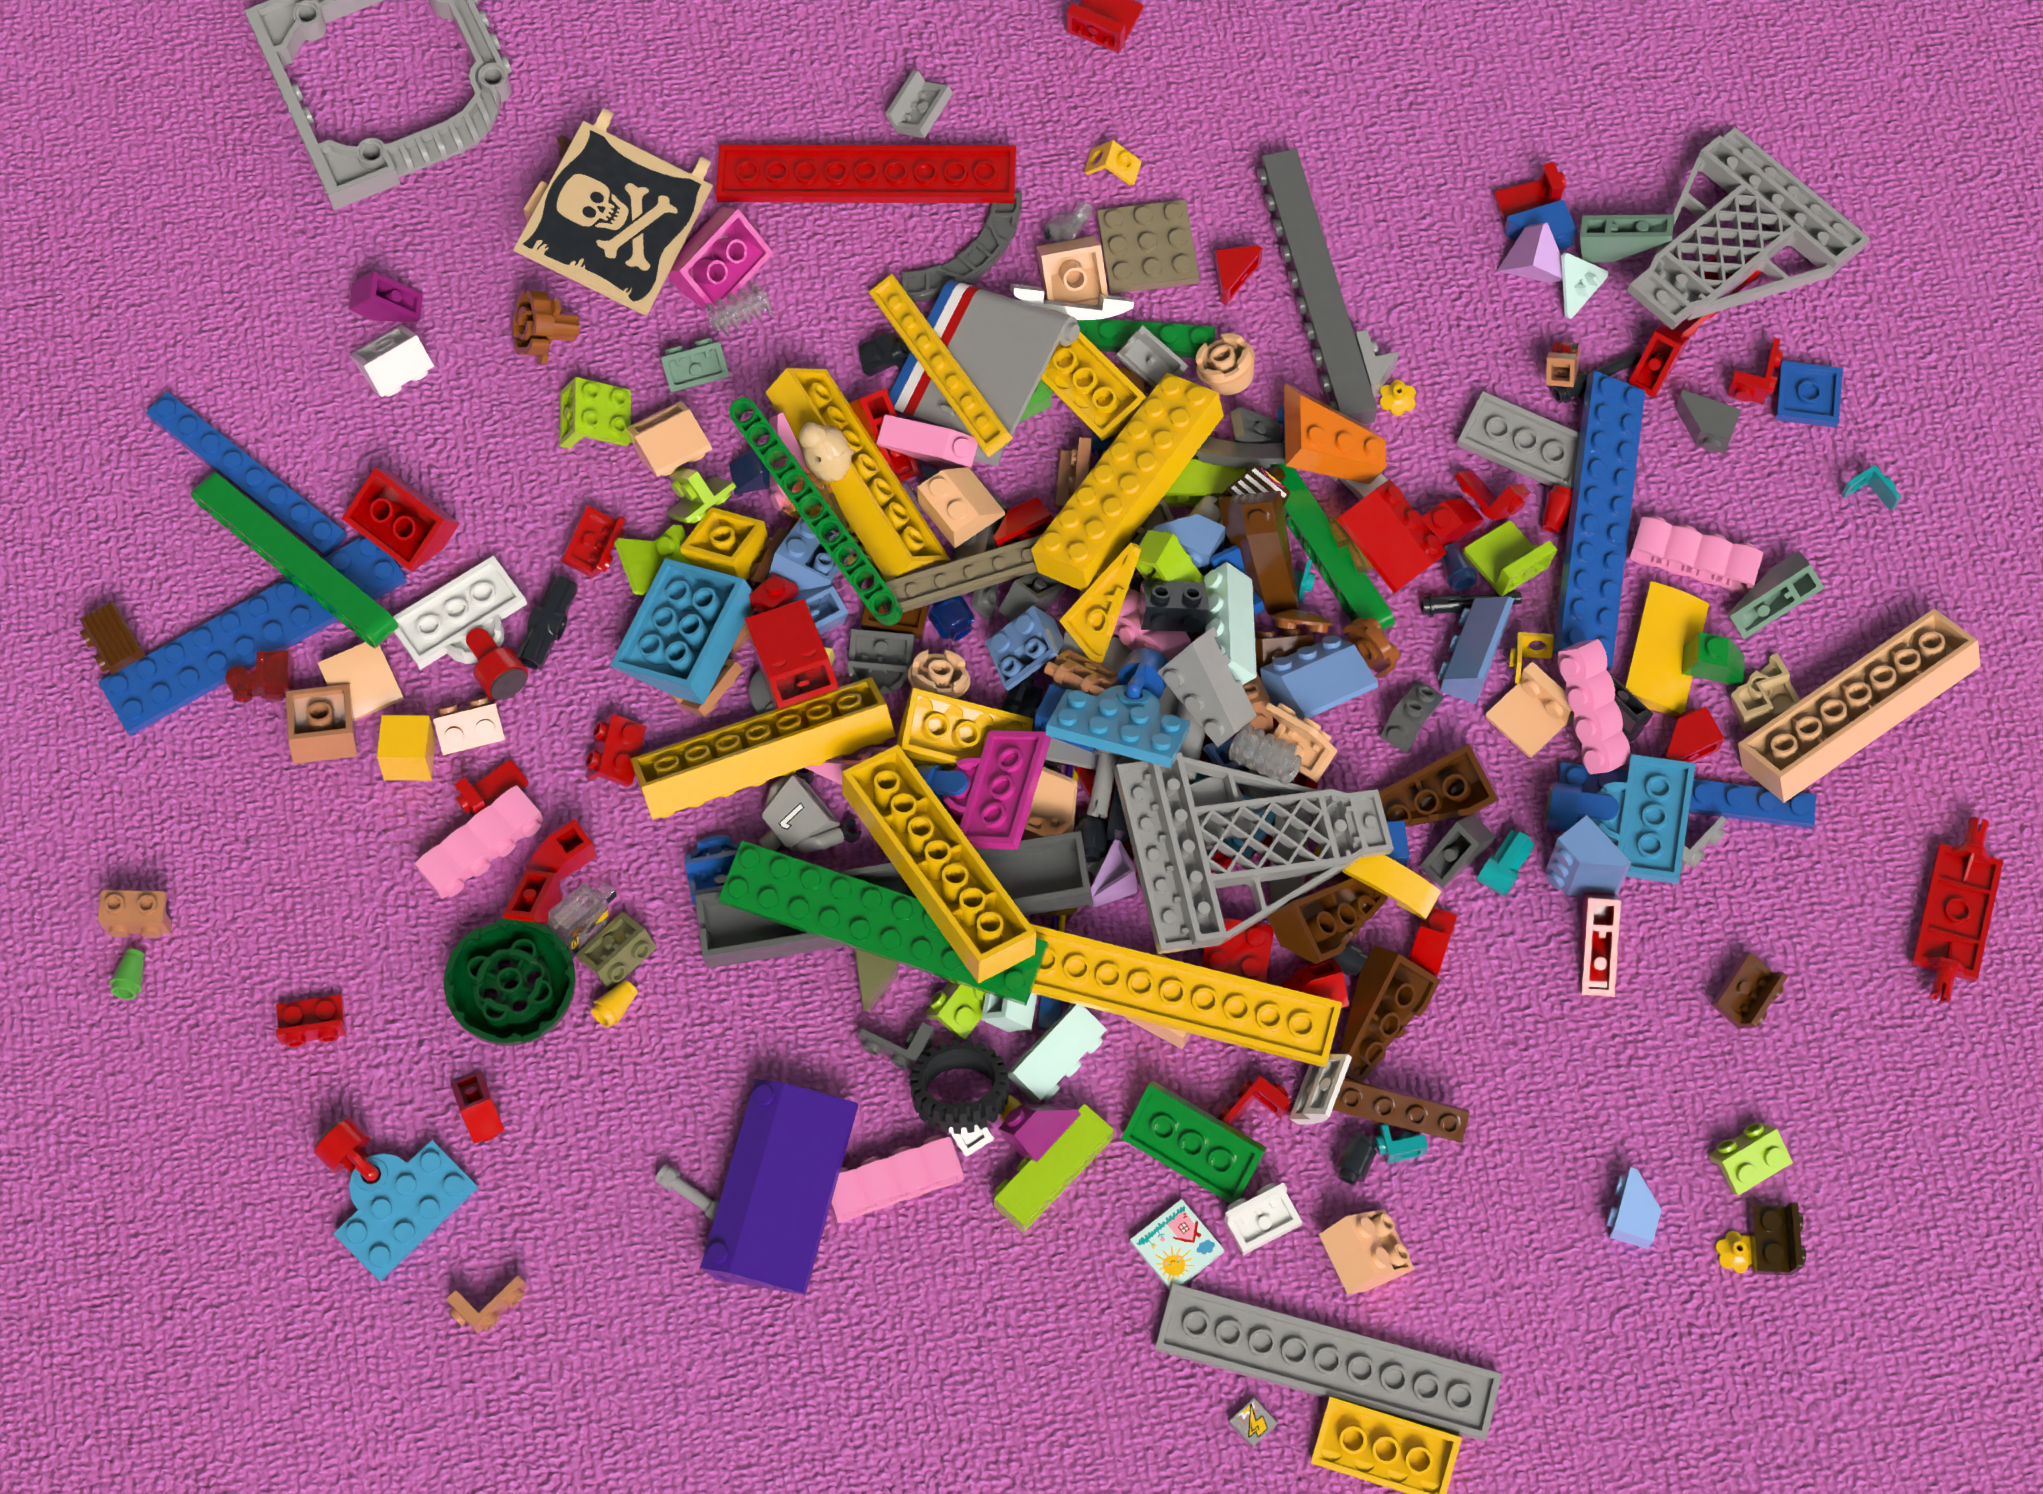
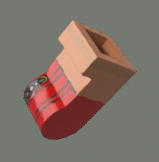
(1563, 362)

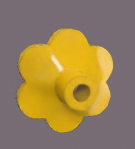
(1397, 397)
(1730, 1256)

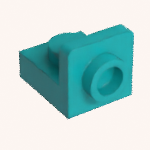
(1404, 1148)

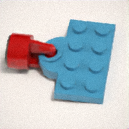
(394, 1199)

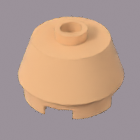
(1226, 364)
(939, 674)

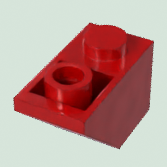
(563, 852)

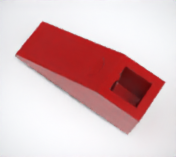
(1321, 980)

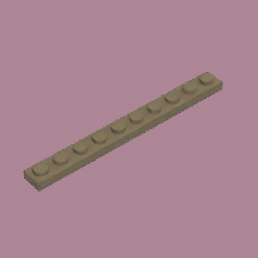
(982, 570)

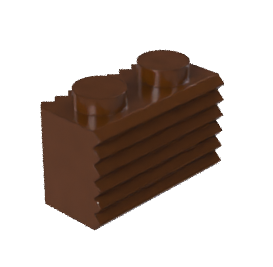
(111, 637)

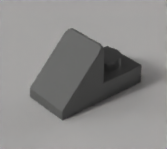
(1254, 427)

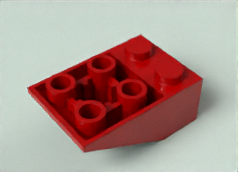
(790, 654)

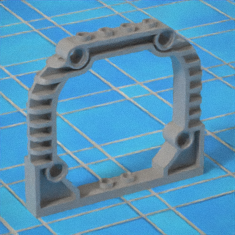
(345, 169)

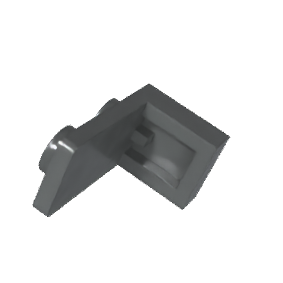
(1410, 716)

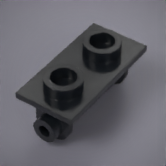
(1022, 698)

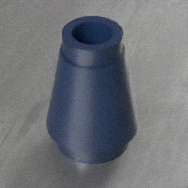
(1458, 569)

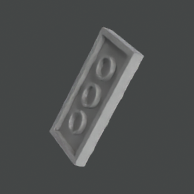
(1521, 441)

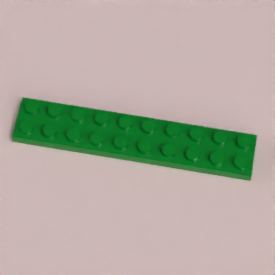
(860, 918)

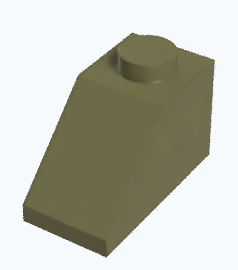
(874, 976)

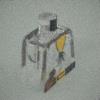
(581, 915)

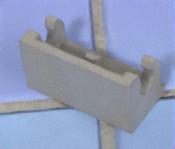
(1149, 357)

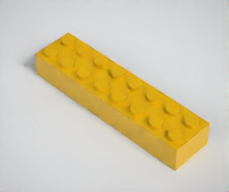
(1127, 482)
(870, 492)
(762, 748)
(938, 863)

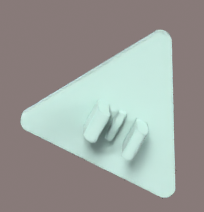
(1579, 282)

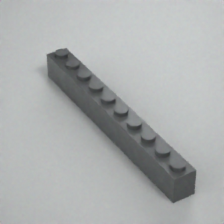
(1316, 286)

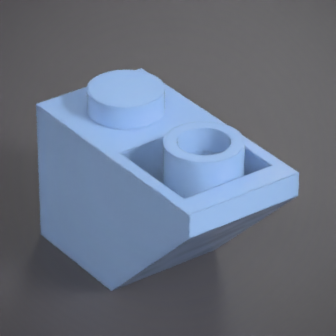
(1636, 1213)

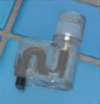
(1068, 225)

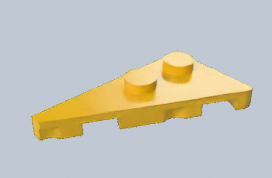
(1097, 610)

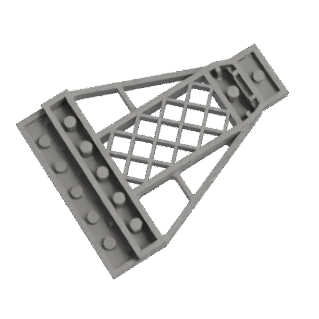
(1774, 199)
(1174, 857)

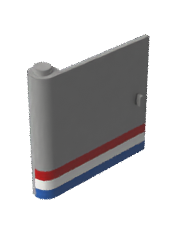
(997, 344)

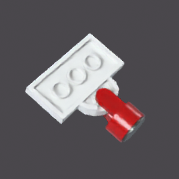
(467, 626)

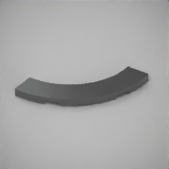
(972, 261)
(1240, 454)

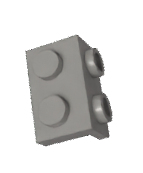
(917, 106)

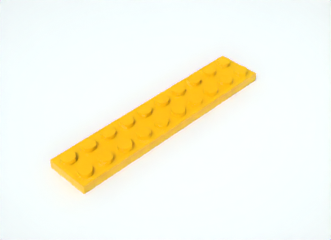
(1186, 997)

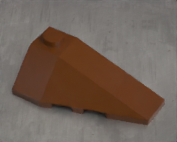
(1259, 530)
(1441, 791)
(1384, 1002)

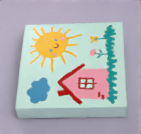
(1177, 1245)

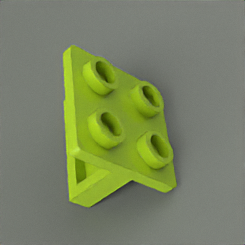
(697, 494)

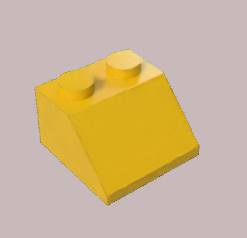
(726, 543)

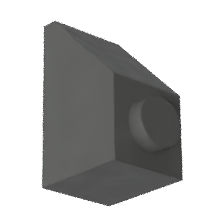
(1707, 421)
(1029, 591)
(1457, 850)

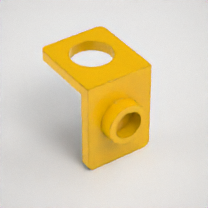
(1116, 160)
(1523, 650)

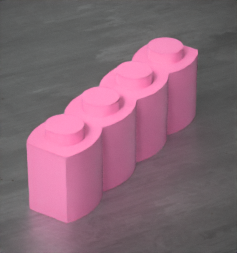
(1700, 556)
(1130, 633)
(1596, 714)
(478, 842)
(896, 1178)

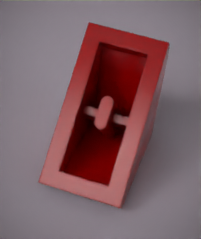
(1234, 268)

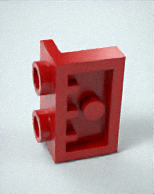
(311, 1020)

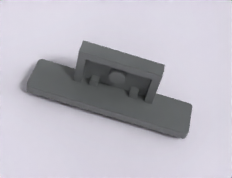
(983, 599)

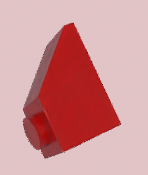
(1658, 360)
(1452, 520)
(1023, 523)
(1694, 736)
(534, 897)
(477, 1107)

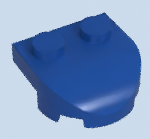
(710, 864)

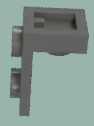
(917, 1044)

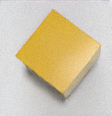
(406, 747)

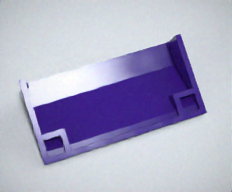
(779, 1187)

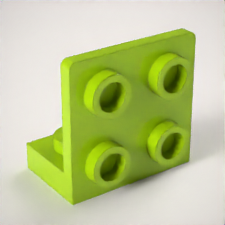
(594, 412)
(1508, 557)
(644, 558)

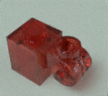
(270, 680)

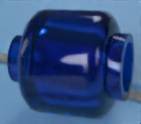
(952, 618)

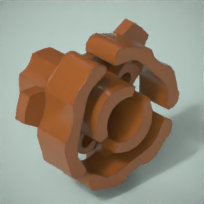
(541, 322)

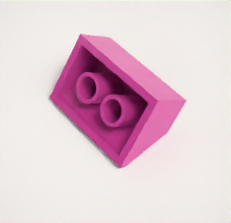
(719, 258)

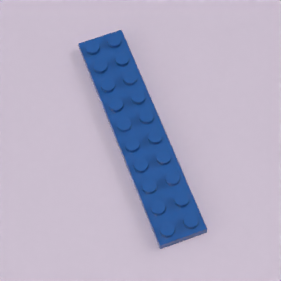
(1599, 514)
(262, 623)

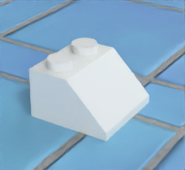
(392, 361)

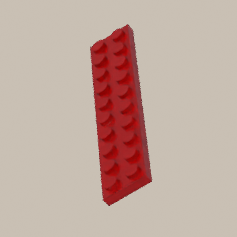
(866, 173)

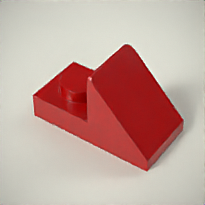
(1433, 940)

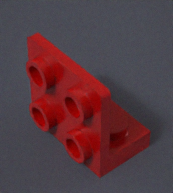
(1104, 21)

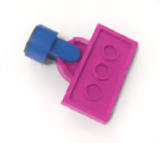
(993, 790)

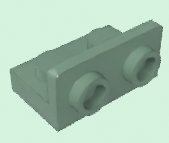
(694, 366)

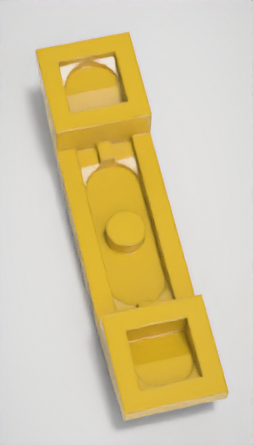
(1394, 881)

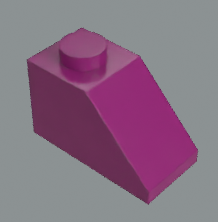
(385, 299)
(1037, 1127)

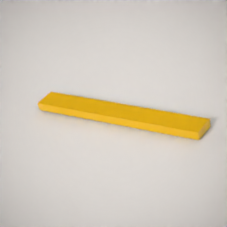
(940, 365)

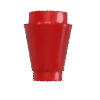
(1556, 508)

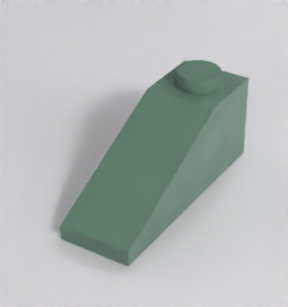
(1620, 236)
(1776, 594)

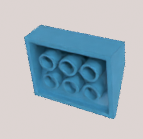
(684, 630)

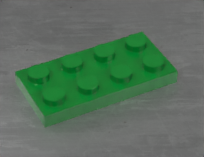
(1193, 1143)

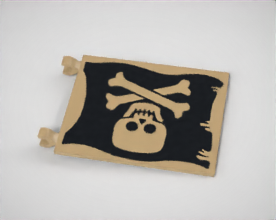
(614, 216)

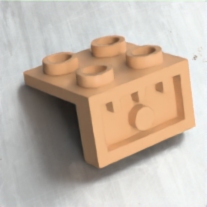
(1532, 711)

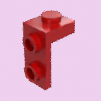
(1532, 194)
(1755, 388)
(1492, 507)
(772, 594)
(489, 788)
(1271, 1096)

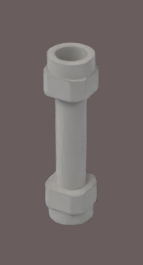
(670, 1179)

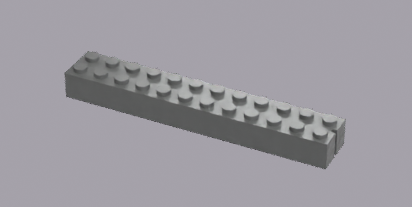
(1038, 877)

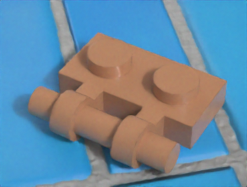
(1081, 673)

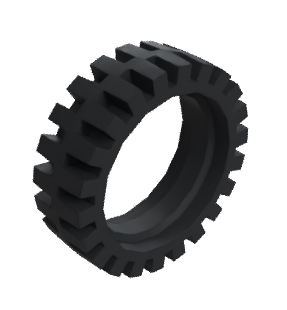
(959, 1058)

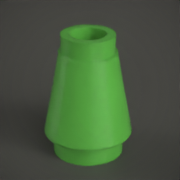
(129, 975)

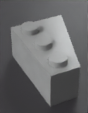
(1208, 689)

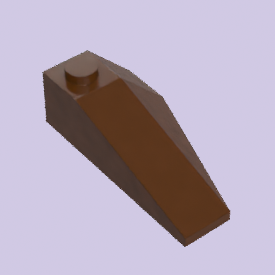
(1326, 920)

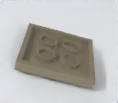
(1147, 246)

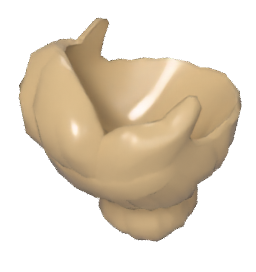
(830, 446)

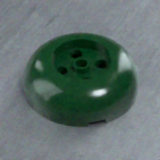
(475, 970)

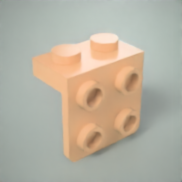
(1310, 741)
(1052, 806)

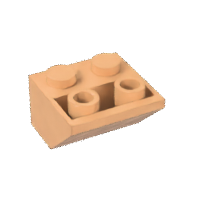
(669, 439)
(1366, 1250)

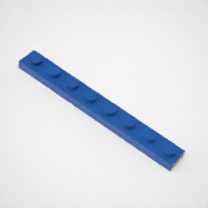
(246, 474)
(1714, 798)

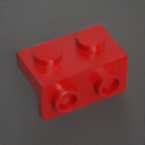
(592, 542)
(614, 746)

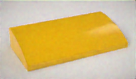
(1092, 387)
(1656, 663)
(951, 729)
(1385, 1449)

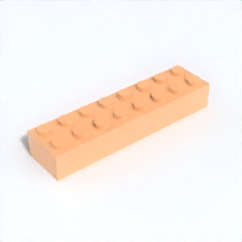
(1859, 705)

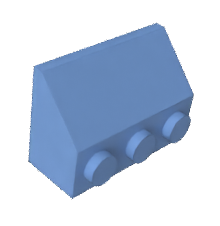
(1475, 647)
(1318, 677)
(1586, 861)

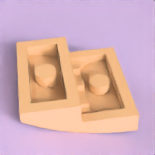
(368, 675)

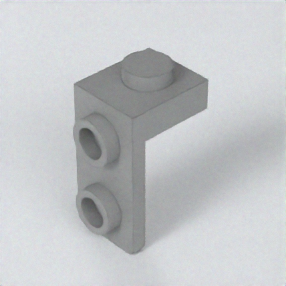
(1693, 856)

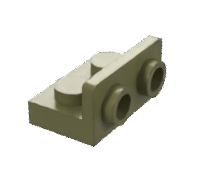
(616, 950)

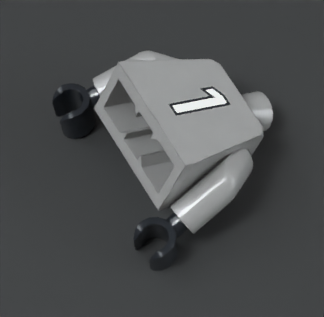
(801, 817)

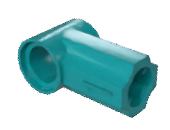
(1502, 869)

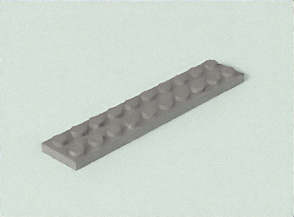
(1328, 1362)

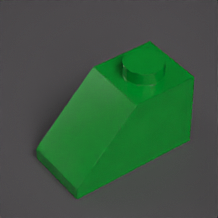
(1713, 659)

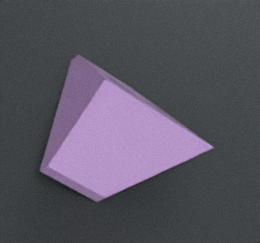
(1534, 255)
(1115, 877)

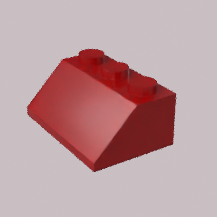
(399, 519)
(1391, 535)

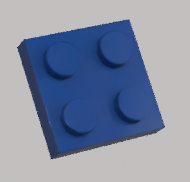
(1809, 394)

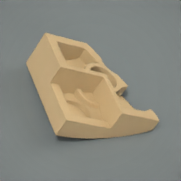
(1764, 695)

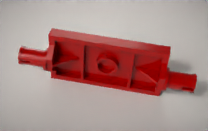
(1957, 911)

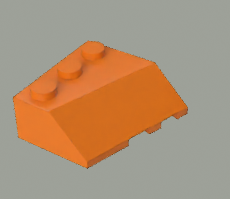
(1329, 441)

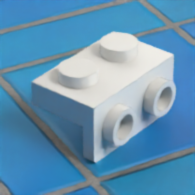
(1261, 1218)

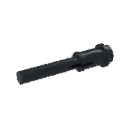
(1564, 394)
(1453, 602)

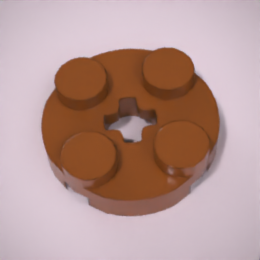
(1373, 645)

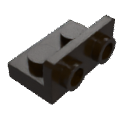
(1776, 1239)

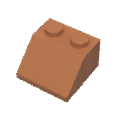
(321, 724)

